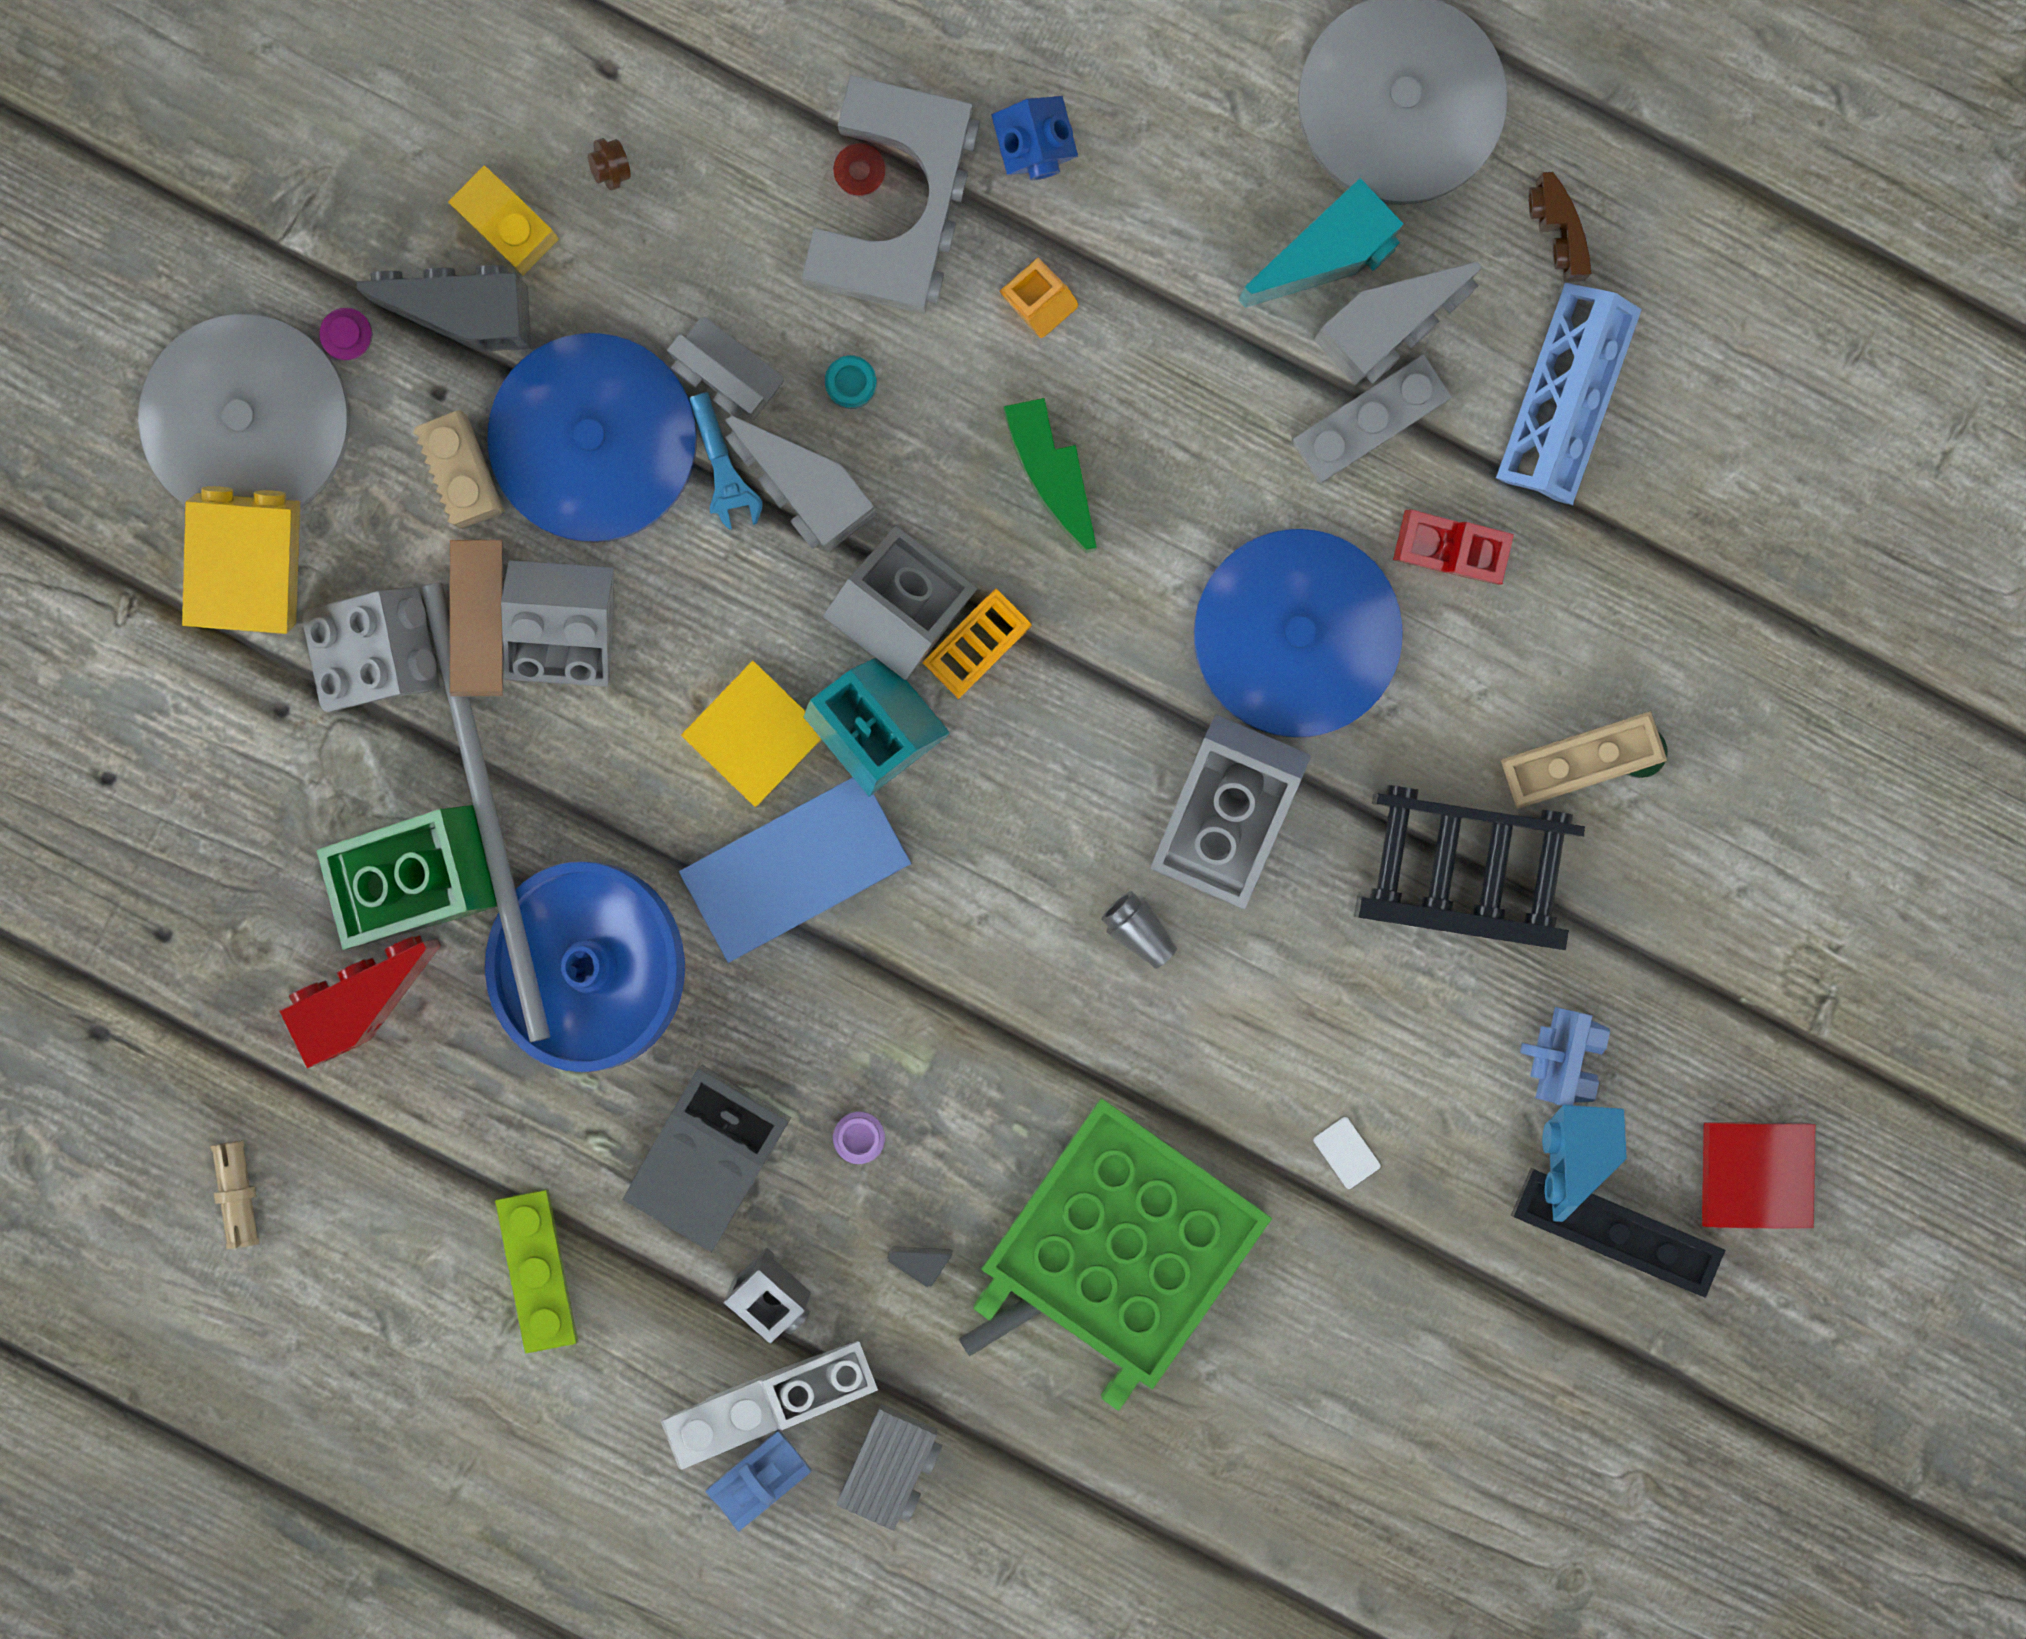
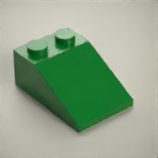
(407, 876)

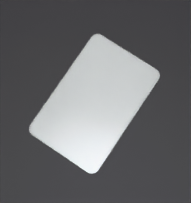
(1347, 1152)

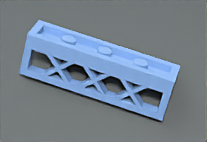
(1579, 393)

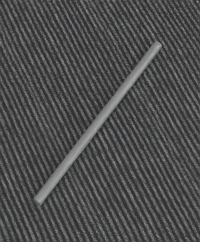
(488, 824)

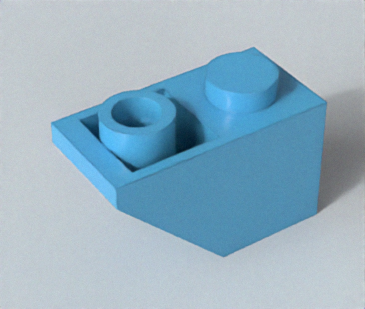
(1584, 1151)

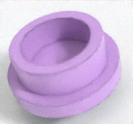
(859, 1137)

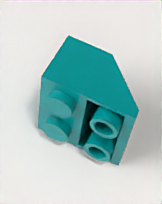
(874, 723)

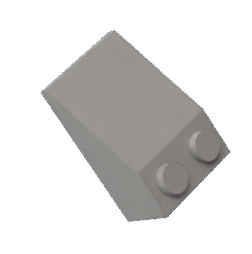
(1230, 811)

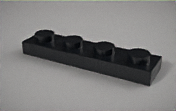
(1625, 1237)

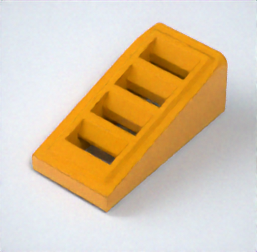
(1008, 612)

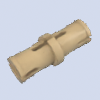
(235, 1194)

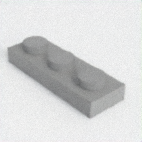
(1371, 419)

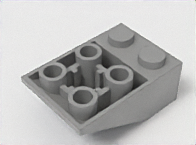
(1378, 320)
(817, 488)

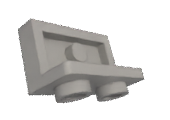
(727, 367)

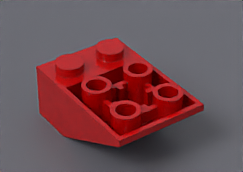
(350, 1013)

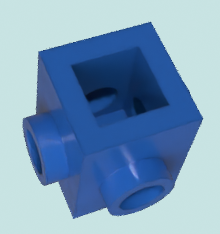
(1035, 137)

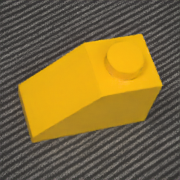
(503, 220)

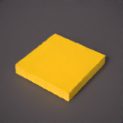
(753, 734)

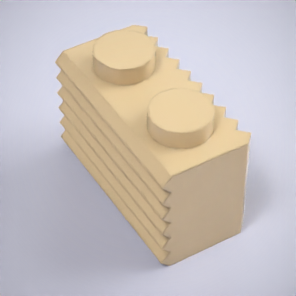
(459, 469)

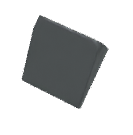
(920, 1263)

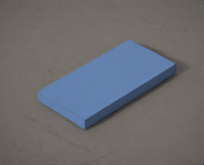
(794, 868)

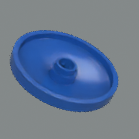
(592, 437)
(1298, 633)
(602, 964)

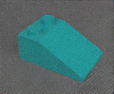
(1335, 246)

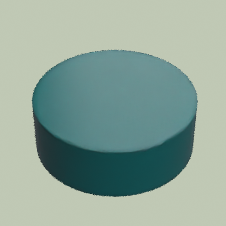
(850, 382)

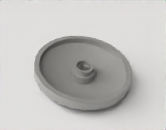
(1402, 99)
(244, 410)

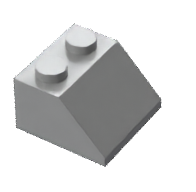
(899, 602)

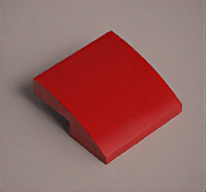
(1758, 1175)

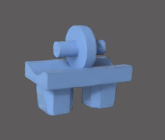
(1561, 1055)
(758, 1480)

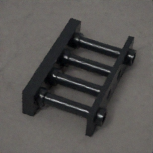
(1437, 908)

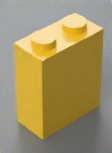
(241, 561)

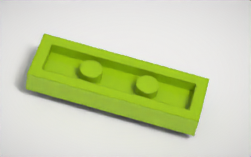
(536, 1271)

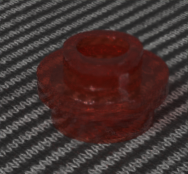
(859, 153)

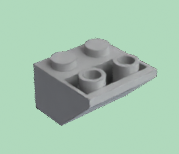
(557, 623)

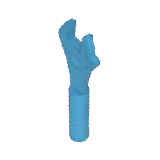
(729, 487)

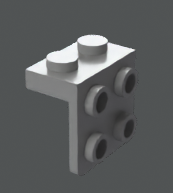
(370, 648)

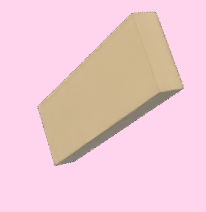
(1584, 759)

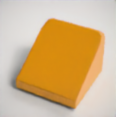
(1039, 298)

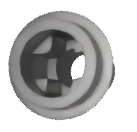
(1139, 929)

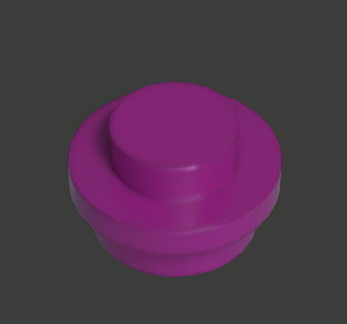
(346, 334)

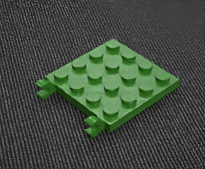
(1123, 1247)

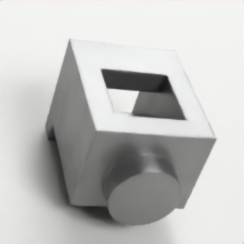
(759, 1309)

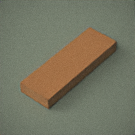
(476, 618)

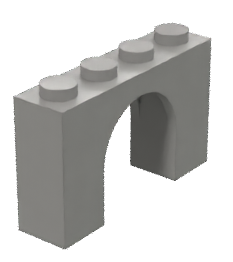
(903, 268)

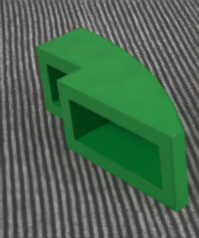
(1051, 471)

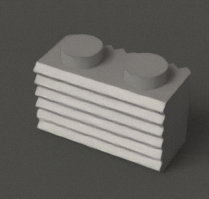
(889, 1467)

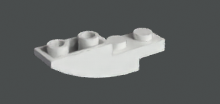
(768, 1404)

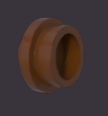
(609, 163)

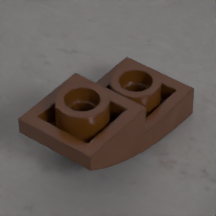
(1557, 213)

